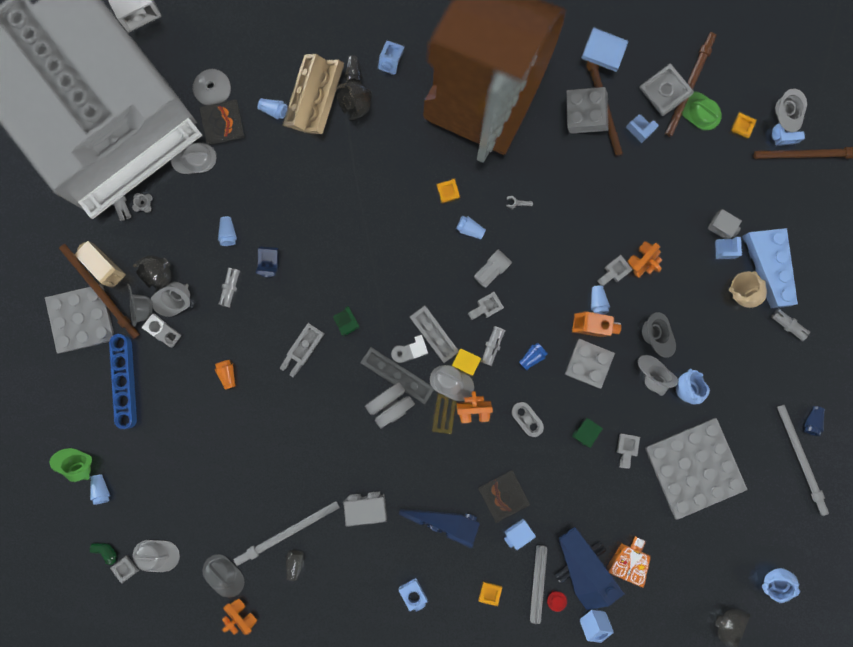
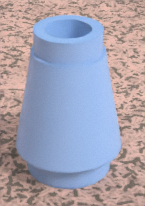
(273, 107)
(470, 227)
(226, 232)
(599, 301)
(99, 490)

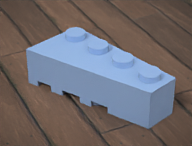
(773, 264)

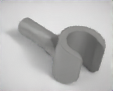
(518, 202)

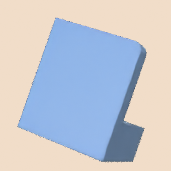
(641, 127)
(728, 248)
(596, 626)

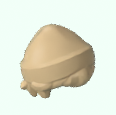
(748, 289)

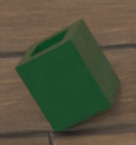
(346, 321)
(587, 433)

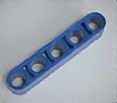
(116, 374)

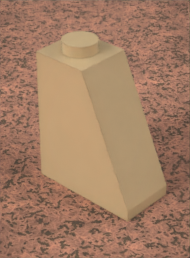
(99, 264)

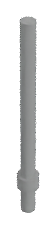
(817, 495)
(253, 551)

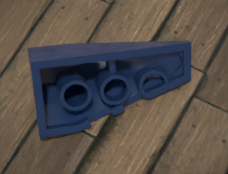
(456, 526)
(590, 578)

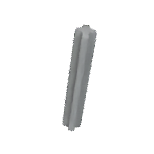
(538, 584)

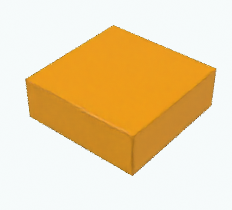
(743, 125)
(448, 191)
(490, 593)

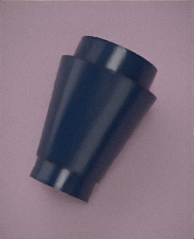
(815, 421)

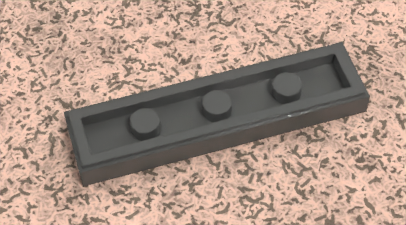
(395, 373)

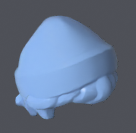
(692, 387)
(781, 585)

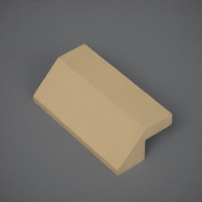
(313, 94)

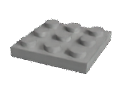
(78, 319)

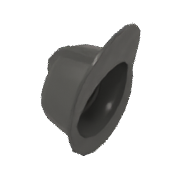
(140, 307)
(659, 334)
(223, 576)

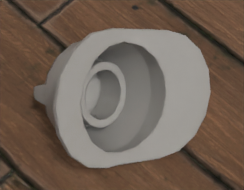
(791, 109)
(194, 159)
(171, 299)
(657, 376)
(451, 382)
(156, 555)

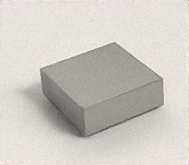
(124, 569)

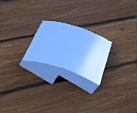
(605, 49)

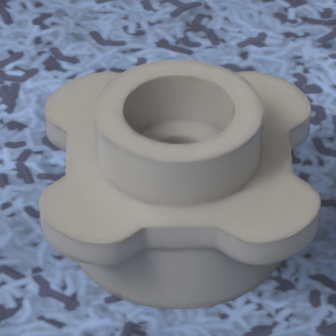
(138, 198)

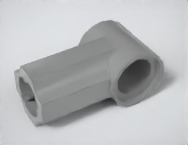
(496, 265)

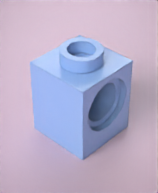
(519, 534)
(413, 586)

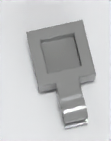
(616, 270)
(488, 305)
(628, 447)

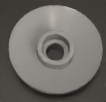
(216, 94)

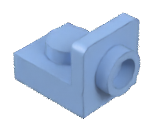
(390, 57)
(784, 137)

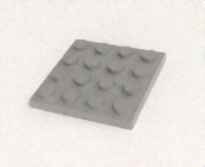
(696, 468)

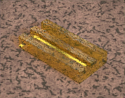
(442, 430)

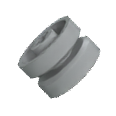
(389, 405)

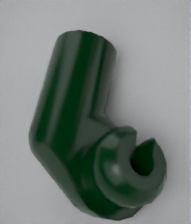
(105, 550)

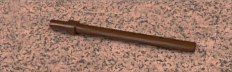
(704, 52)
(593, 68)
(847, 152)
(123, 320)

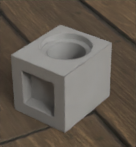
(725, 224)

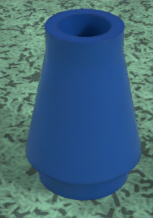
(533, 356)

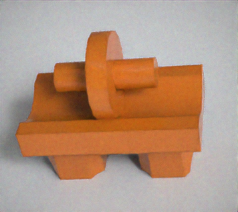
(649, 261)
(474, 405)
(243, 624)

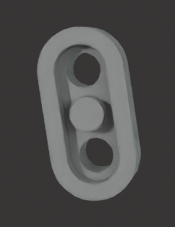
(527, 419)

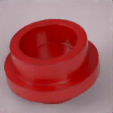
(557, 601)

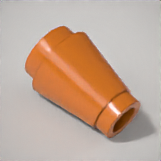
(225, 373)

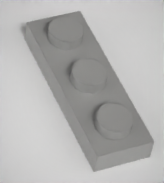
(434, 334)

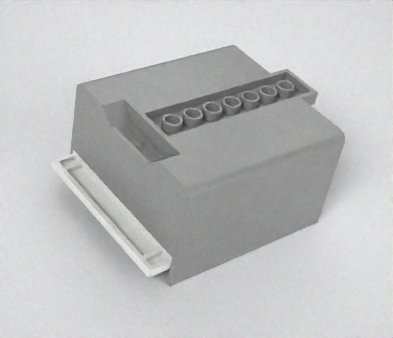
(85, 101)

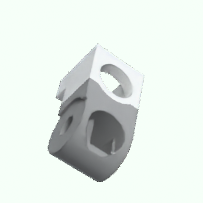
(161, 330)
(409, 352)

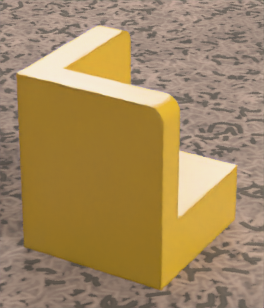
(466, 362)

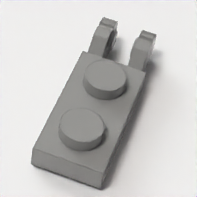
(302, 348)

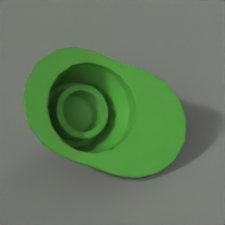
(702, 111)
(72, 464)

